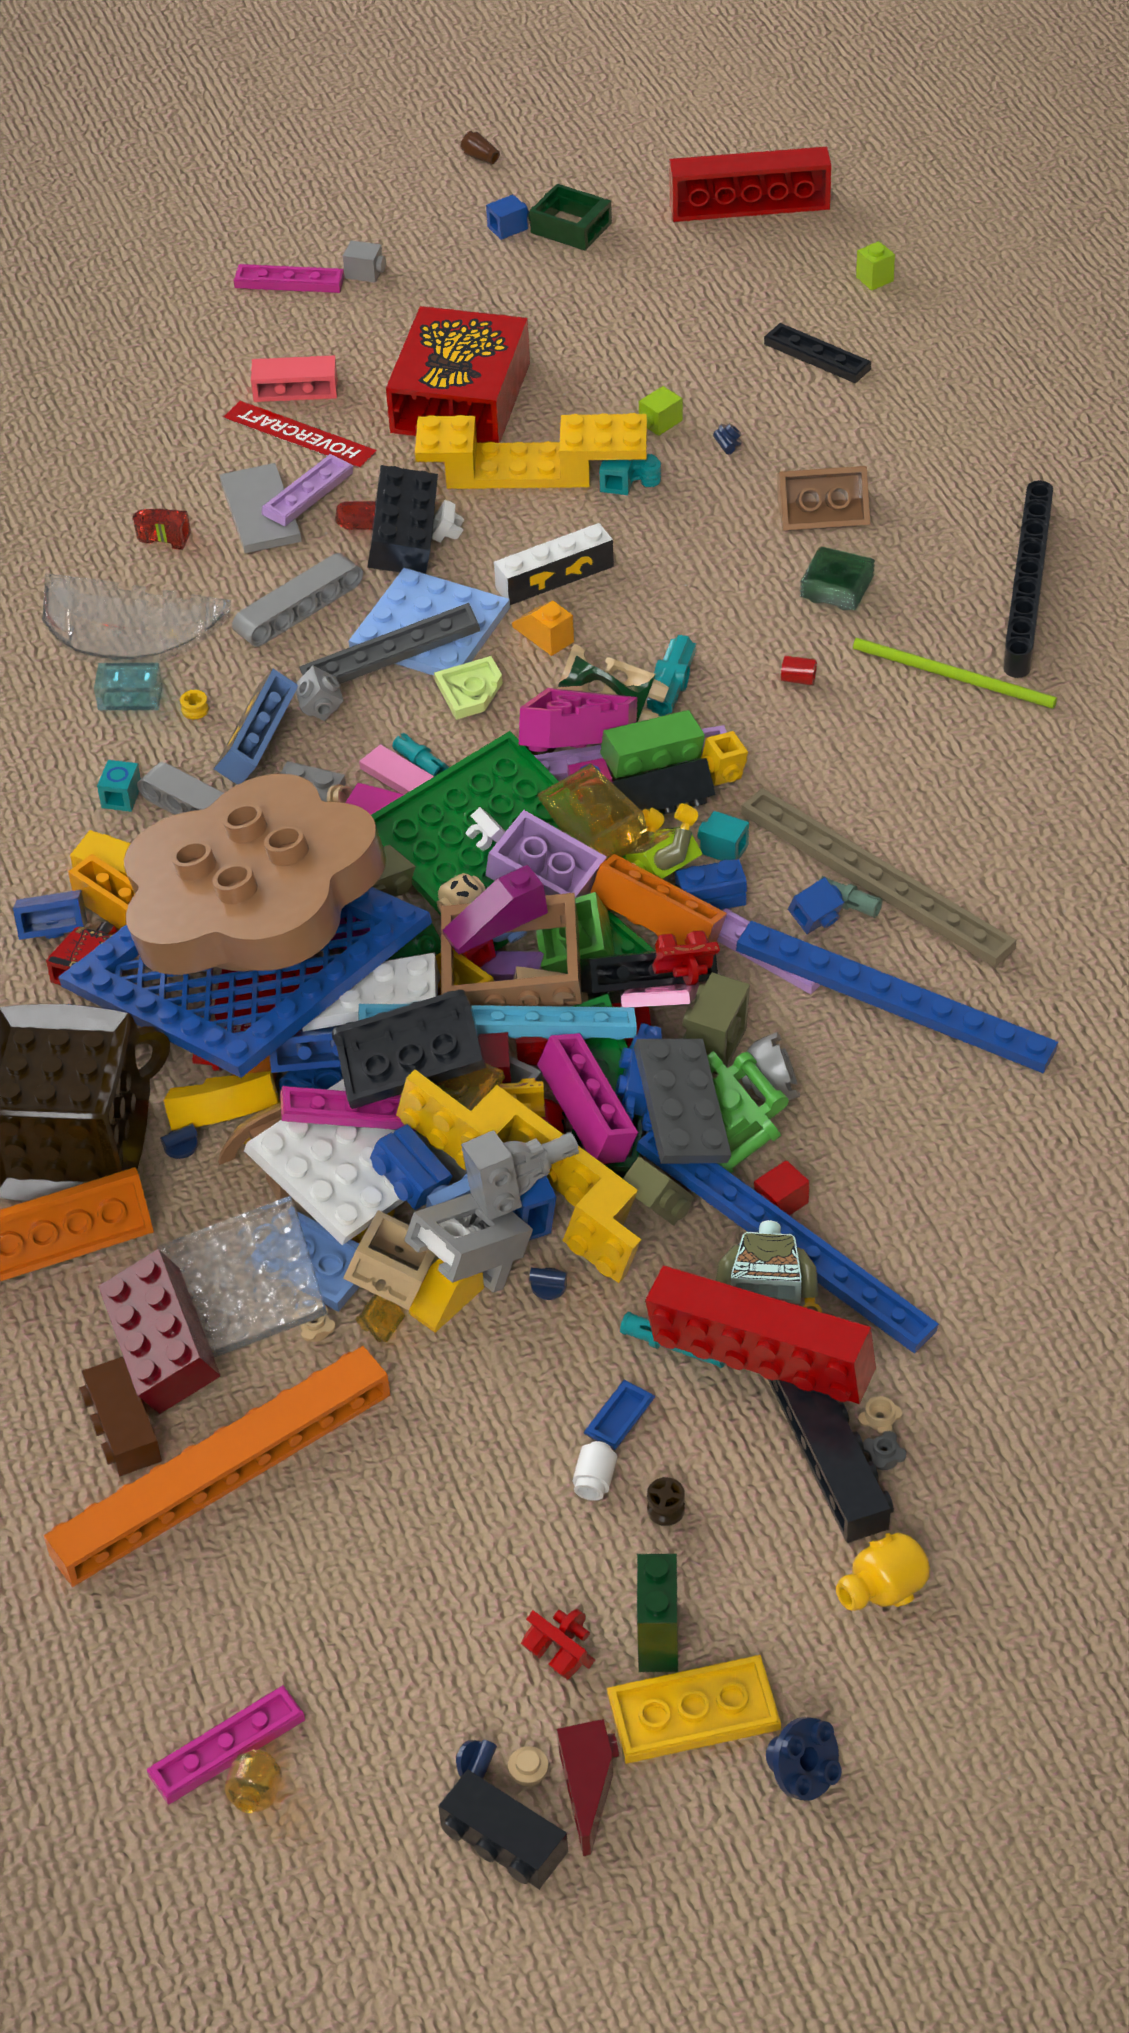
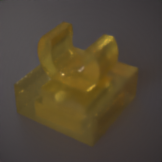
(380, 1318)

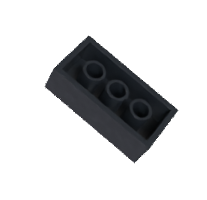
(402, 520)

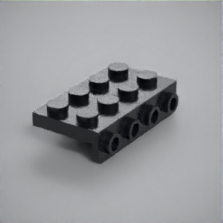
(425, 1036)

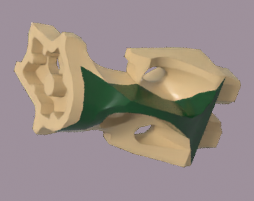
(640, 683)

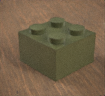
(719, 1015)

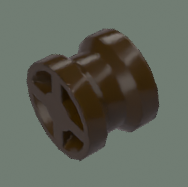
(659, 1494)

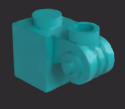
(618, 475)

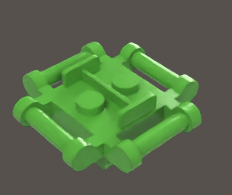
(744, 1121)

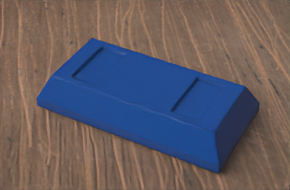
(619, 1414)

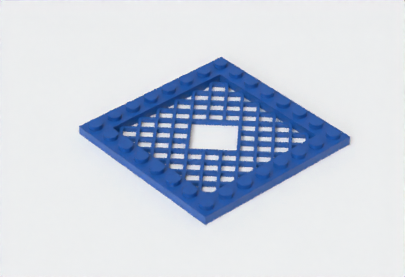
(101, 982)

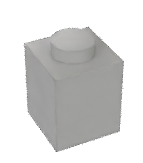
(363, 261)

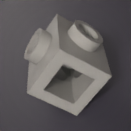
(318, 693)

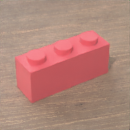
(294, 378)

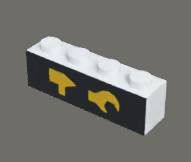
(554, 563)

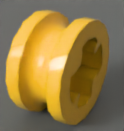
(194, 711)

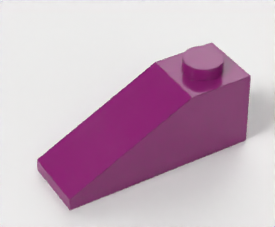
(499, 909)

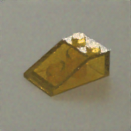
(595, 812)

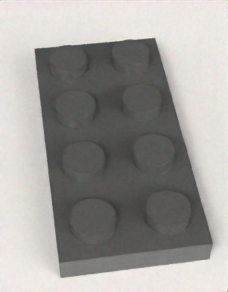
(682, 1101)

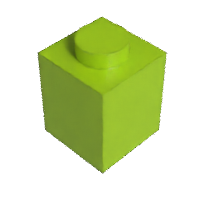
(875, 265)
(663, 410)

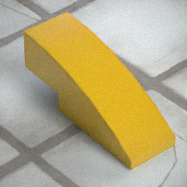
(220, 1099)

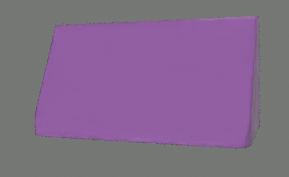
(505, 962)

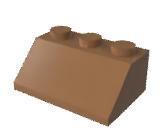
(823, 498)

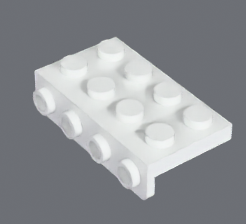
(390, 983)

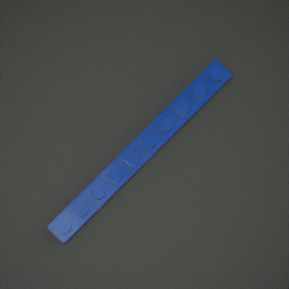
(897, 996)
(834, 1270)

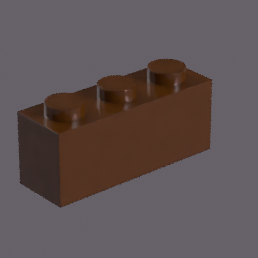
(119, 1417)

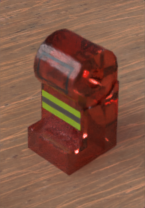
(162, 526)

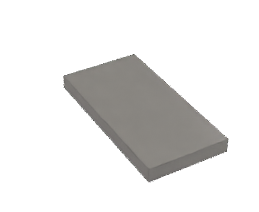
(246, 494)

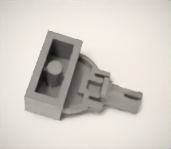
(505, 1171)

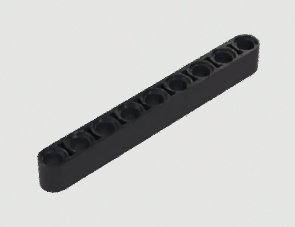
(1028, 579)

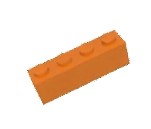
(654, 902)

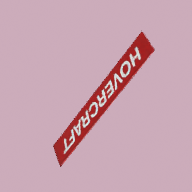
(299, 433)

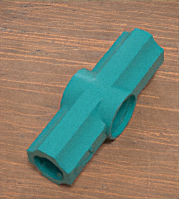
(673, 672)

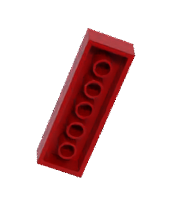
(750, 184)
(761, 1334)

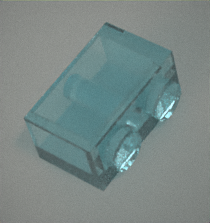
(128, 686)

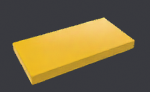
(693, 1709)

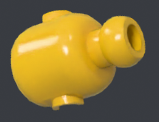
(885, 1573)

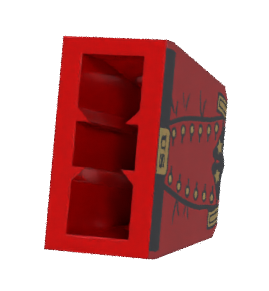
(75, 947)

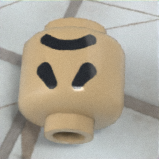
(460, 890)

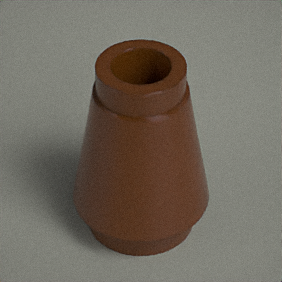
(478, 147)

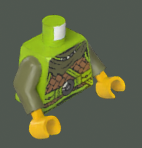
(668, 847)

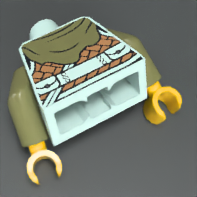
(771, 1266)

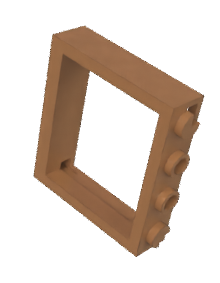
(534, 991)

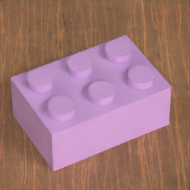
(554, 856)

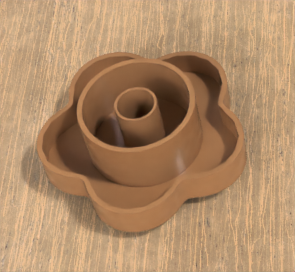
(249, 878)

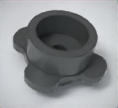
(884, 1459)

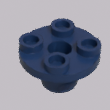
(805, 1758)

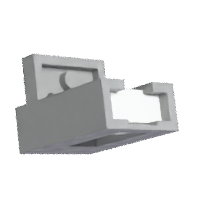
(469, 1241)

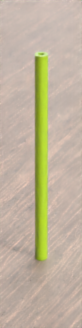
(955, 673)

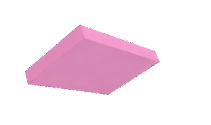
(659, 995)

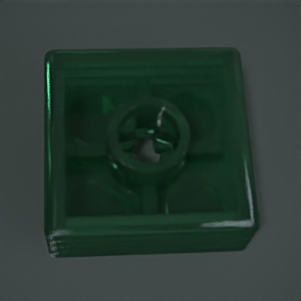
(837, 578)

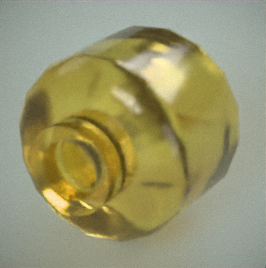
(254, 1780)

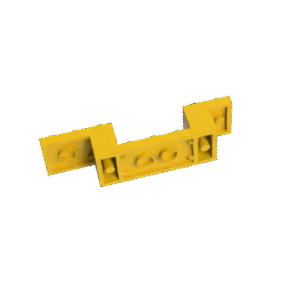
(533, 463)
(598, 1193)

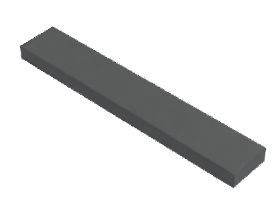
(398, 644)

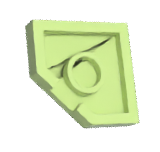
(469, 686)

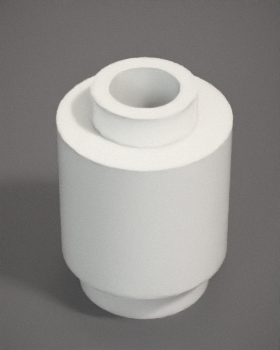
(594, 1470)

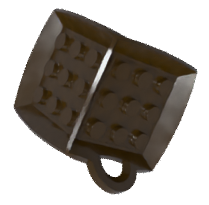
(71, 1095)

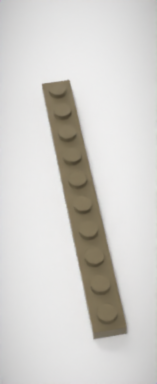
(879, 877)

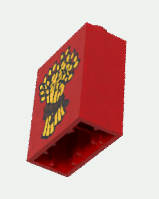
(459, 367)

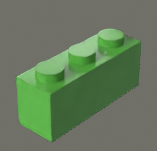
(652, 744)

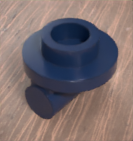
(727, 437)
(180, 1142)
(548, 1282)
(475, 1757)

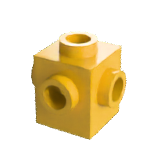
(725, 757)

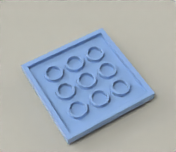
(420, 596)

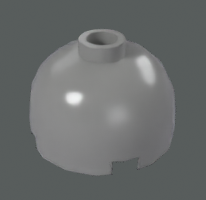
(774, 1065)

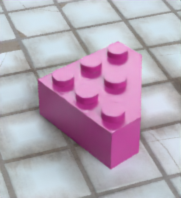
(572, 718)

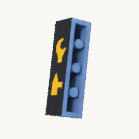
(256, 727)

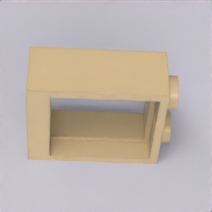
(370, 1266)

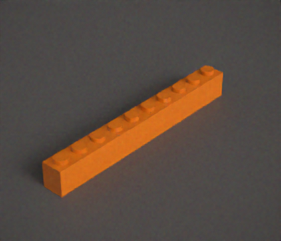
(216, 1466)

